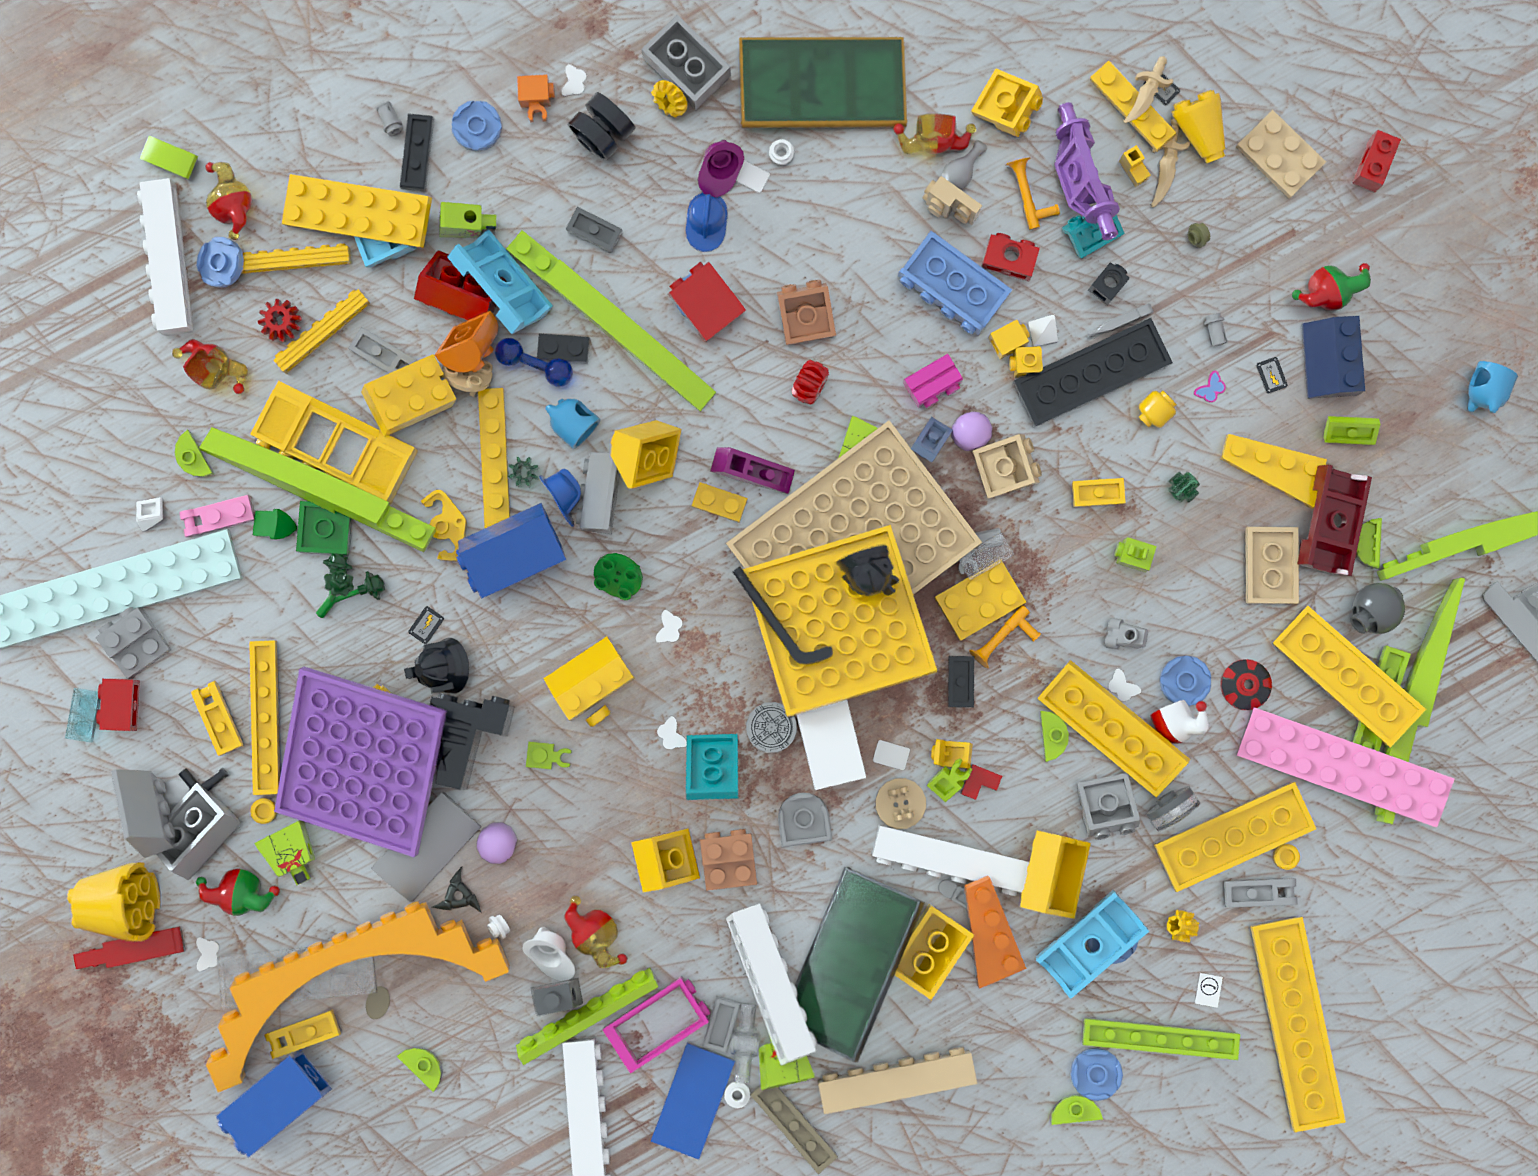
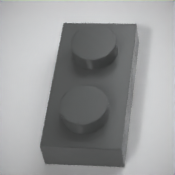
(594, 229)

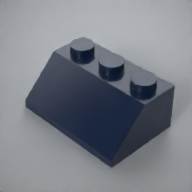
(1333, 357)

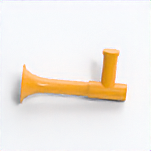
(1031, 213)
(1017, 619)

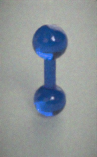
(557, 371)

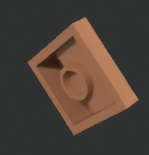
(806, 312)
(728, 860)

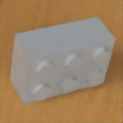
(686, 61)

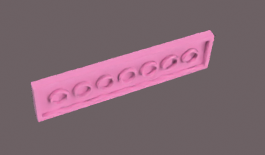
(1345, 767)

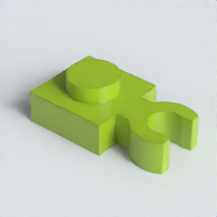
(543, 755)
(948, 781)

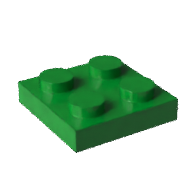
(322, 530)

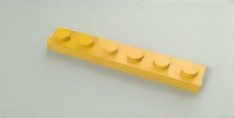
(494, 455)
(264, 717)

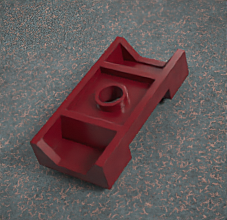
(1328, 546)

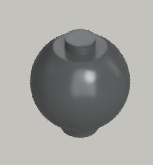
(1377, 609)

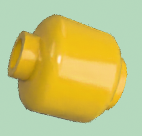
(1157, 409)

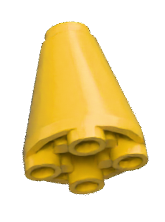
(1203, 124)

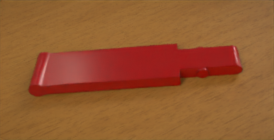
(124, 952)

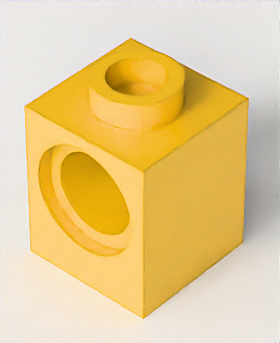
(1008, 338)

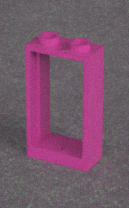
(622, 1047)

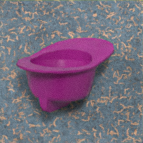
(720, 168)

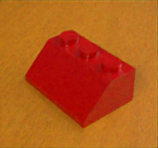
(449, 291)

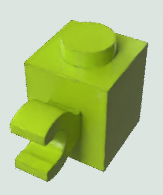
(1135, 554)

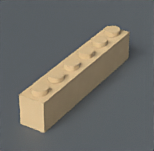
(897, 1081)

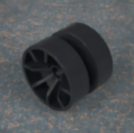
(605, 121)

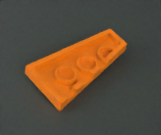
(993, 942)

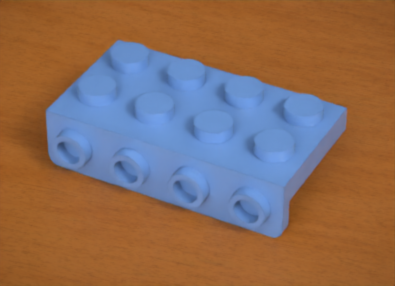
(954, 283)

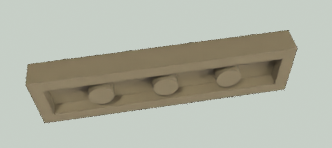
(795, 1127)

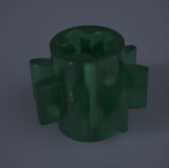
(530, 474)
(1183, 487)

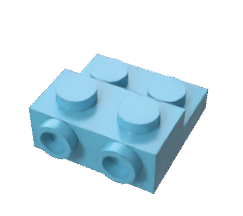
(376, 251)

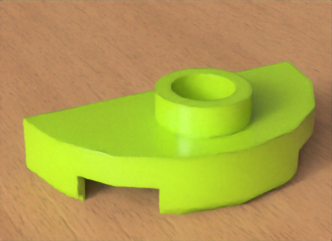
(190, 456)
(1370, 543)
(1054, 735)
(423, 1065)
(1075, 1109)

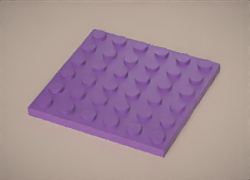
(359, 761)

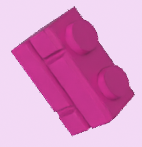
(933, 381)

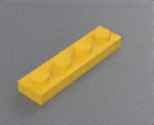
(1123, 97)

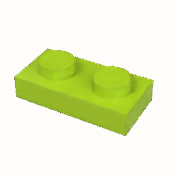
(1351, 430)

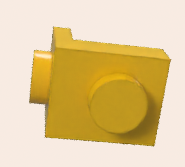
(1026, 361)
(947, 752)

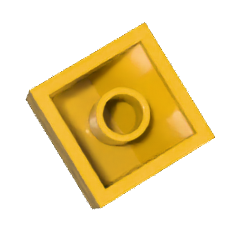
(665, 860)

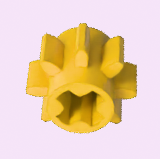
(1182, 926)

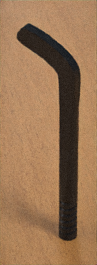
(799, 656)

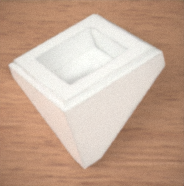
(1043, 331)
(149, 513)

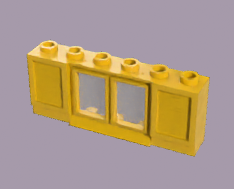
(333, 442)

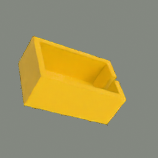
(408, 395)
(1055, 874)

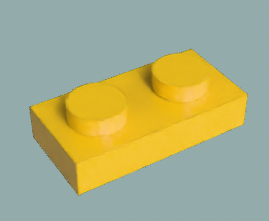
(1098, 492)
(719, 502)

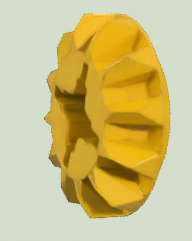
(674, 103)

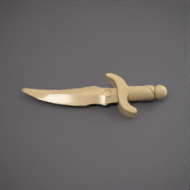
(1147, 91)
(1167, 164)

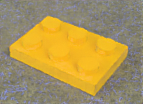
(980, 601)

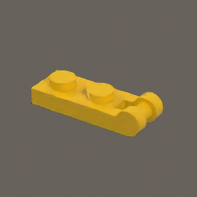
(217, 719)
(303, 1034)

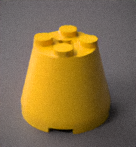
(116, 902)

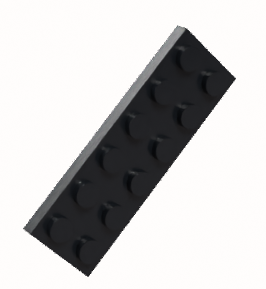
(1093, 372)

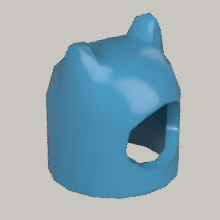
(1490, 386)
(572, 421)

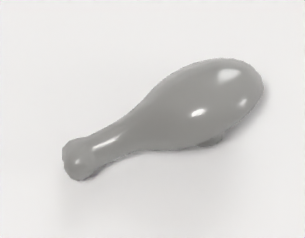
(960, 170)

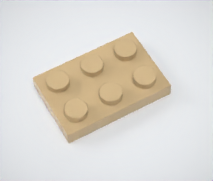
(1280, 154)
(1272, 565)

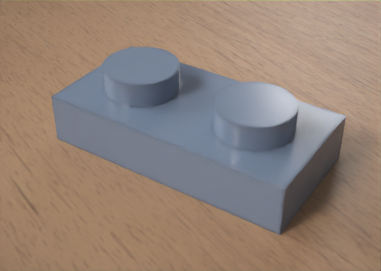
(931, 439)

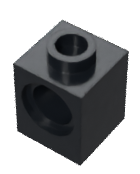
(1101, 290)

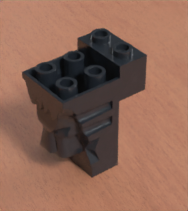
(463, 733)

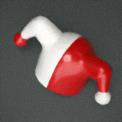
(1179, 723)

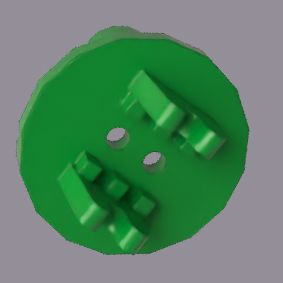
(608, 570)

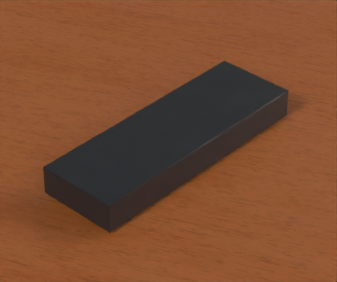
(416, 152)

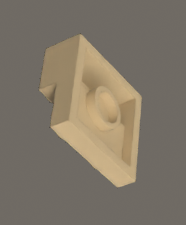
(945, 197)
(1007, 465)

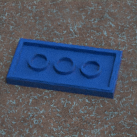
(693, 1101)

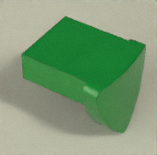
(273, 524)

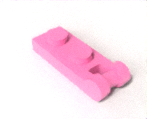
(218, 516)

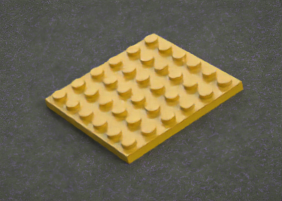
(872, 638)

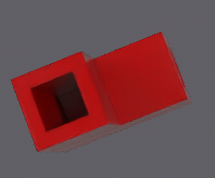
(978, 778)

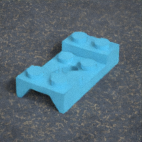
(518, 298)
(1109, 923)

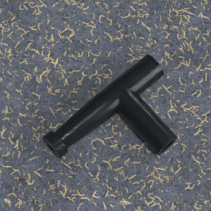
(190, 781)

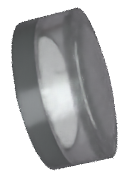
(1173, 808)

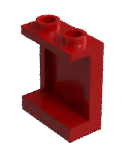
(706, 300)

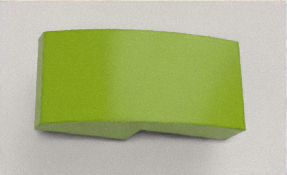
(168, 157)

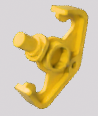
(449, 524)

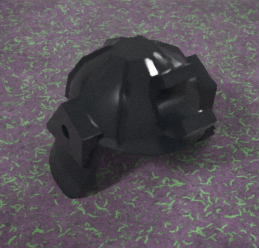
(869, 571)
(441, 667)

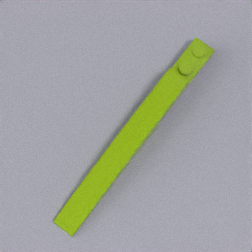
(611, 320)
(318, 488)
(1484, 538)
(1425, 676)

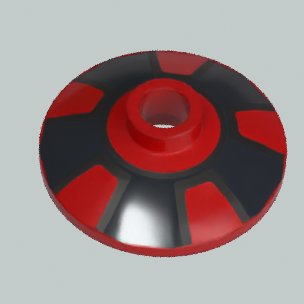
(1233, 684)

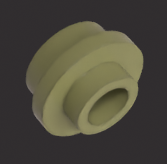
(1198, 234)

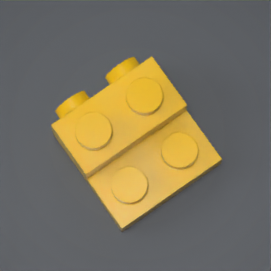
(1008, 102)

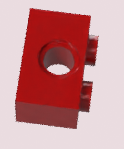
(1376, 161)
(995, 259)

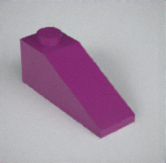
(752, 469)

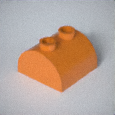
(469, 344)

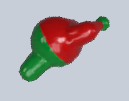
(1333, 288)
(237, 893)

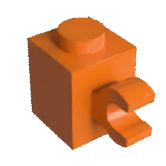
(535, 93)

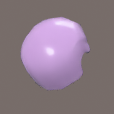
(971, 431)
(496, 843)

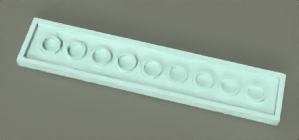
(117, 586)

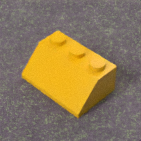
(645, 452)
(588, 678)
(932, 951)

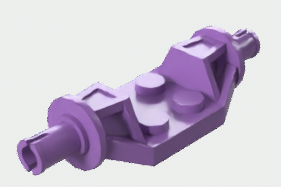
(1079, 174)

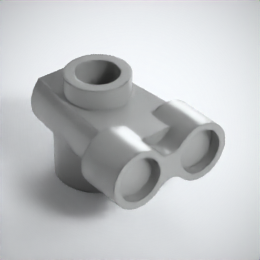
(1120, 634)

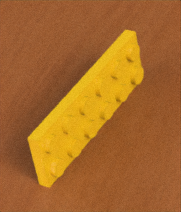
(356, 210)
(1349, 676)
(1113, 728)
(1235, 836)

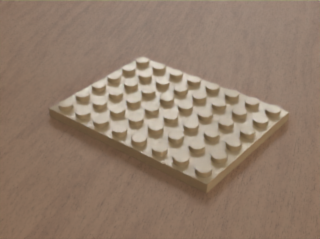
(862, 491)

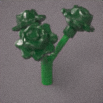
(339, 583)

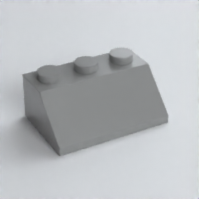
(598, 494)
(143, 811)
(200, 828)

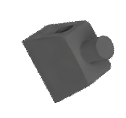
(556, 997)

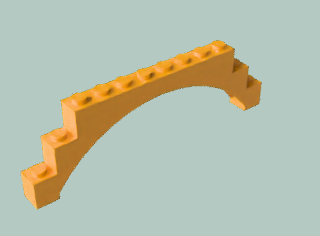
(400, 933)

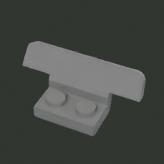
(1517, 613)

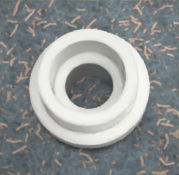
(781, 144)
(498, 927)
(743, 1088)

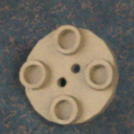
(469, 381)
(903, 815)

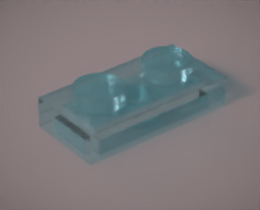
(82, 715)

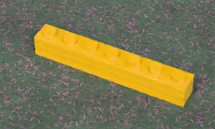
(296, 258)
(321, 331)

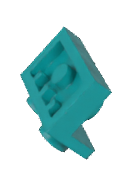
(1087, 236)

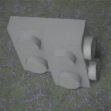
(132, 641)
(1108, 806)

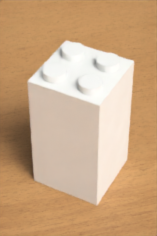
(831, 745)

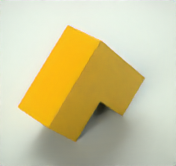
(1133, 165)

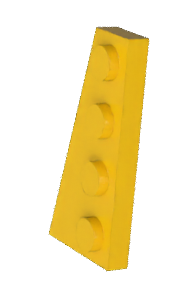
(1275, 466)

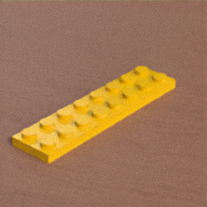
(1298, 1024)

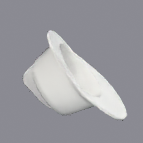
(549, 954)

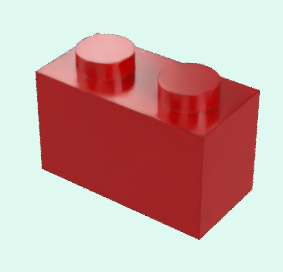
(118, 704)

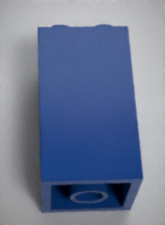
(510, 551)
(273, 1103)

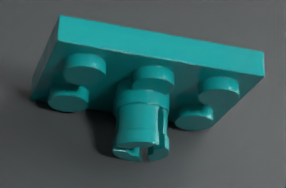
(712, 767)

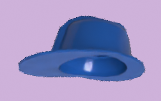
(706, 222)
(564, 490)

